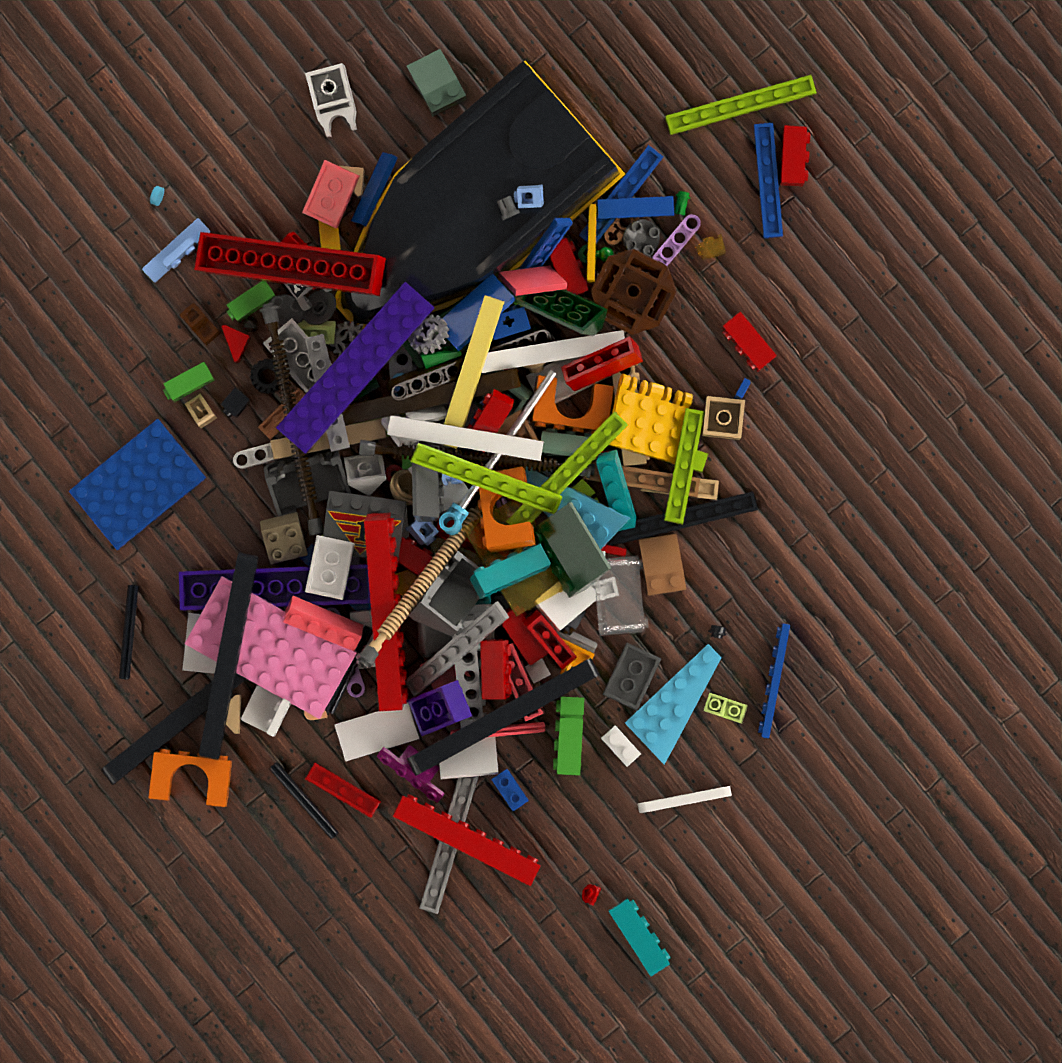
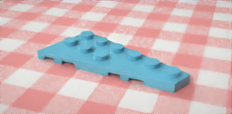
(600, 520)
(668, 710)

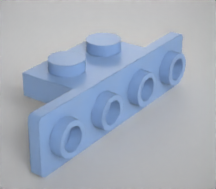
(172, 254)

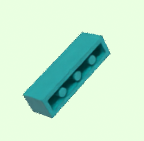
(616, 486)
(509, 571)
(639, 937)

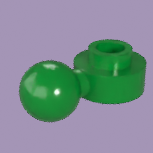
(602, 254)

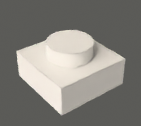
(537, 671)

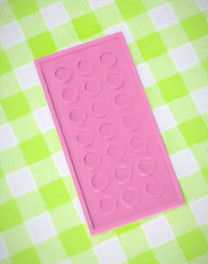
(275, 653)

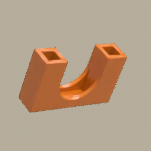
(546, 412)
(500, 536)
(166, 765)

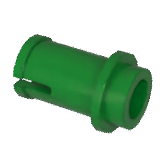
(681, 202)

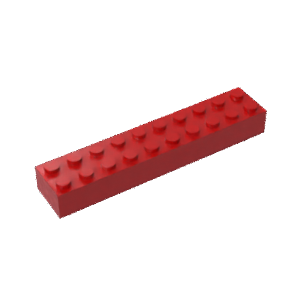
(290, 264)
(383, 599)

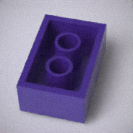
(439, 708)

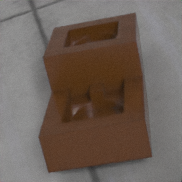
(199, 324)

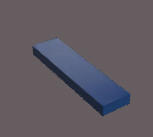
(374, 189)
(635, 207)
(547, 243)

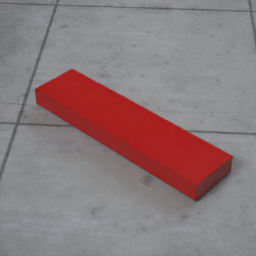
(343, 790)

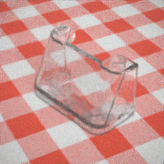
(620, 598)

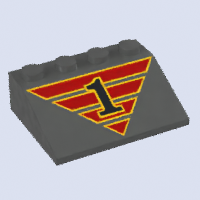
(347, 514)

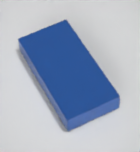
(742, 389)

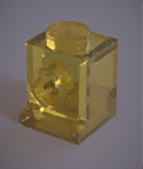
(711, 247)

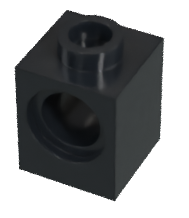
(235, 403)

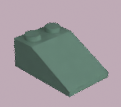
(436, 82)

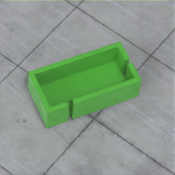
(570, 735)

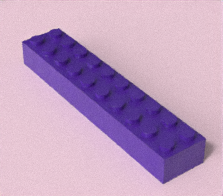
(355, 368)
(272, 585)

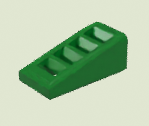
(439, 356)

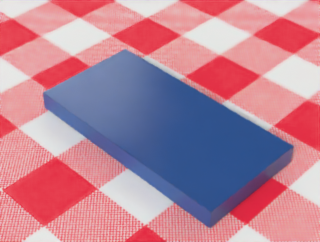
(463, 316)

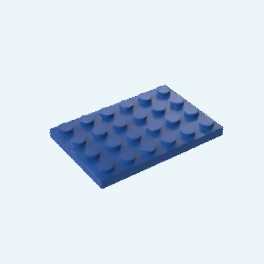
(137, 484)

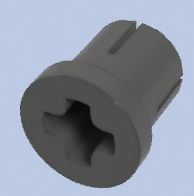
(507, 208)

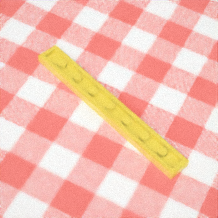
(474, 362)

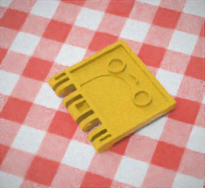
(652, 422)

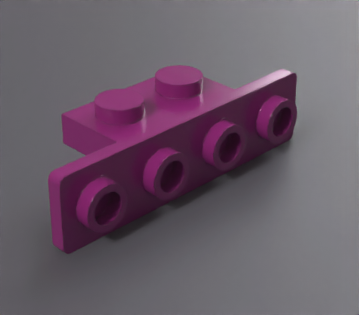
(404, 770)

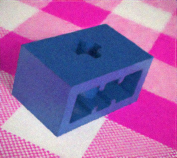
(521, 322)
(510, 789)

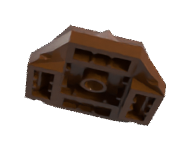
(631, 311)

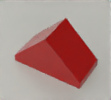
(236, 341)

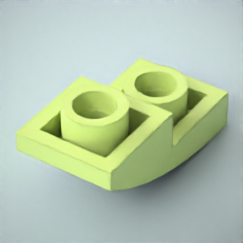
(725, 708)

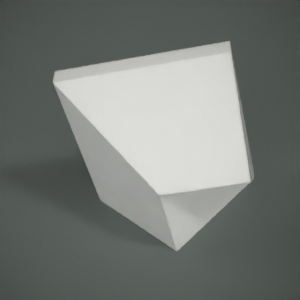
(365, 472)

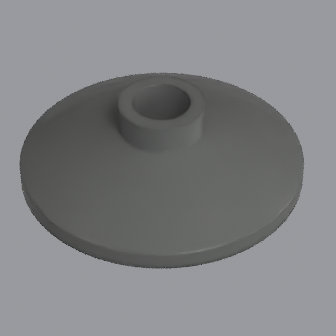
(322, 307)

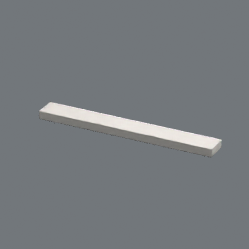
(549, 351)
(465, 438)

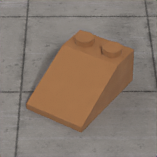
(662, 564)

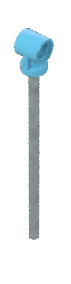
(458, 512)

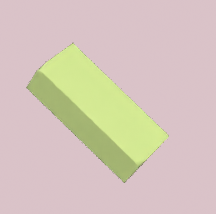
(327, 328)

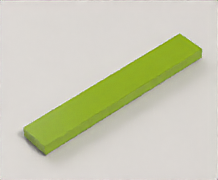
(684, 466)

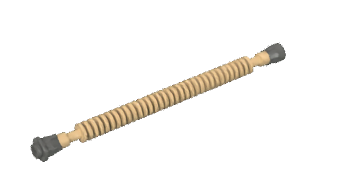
(416, 591)

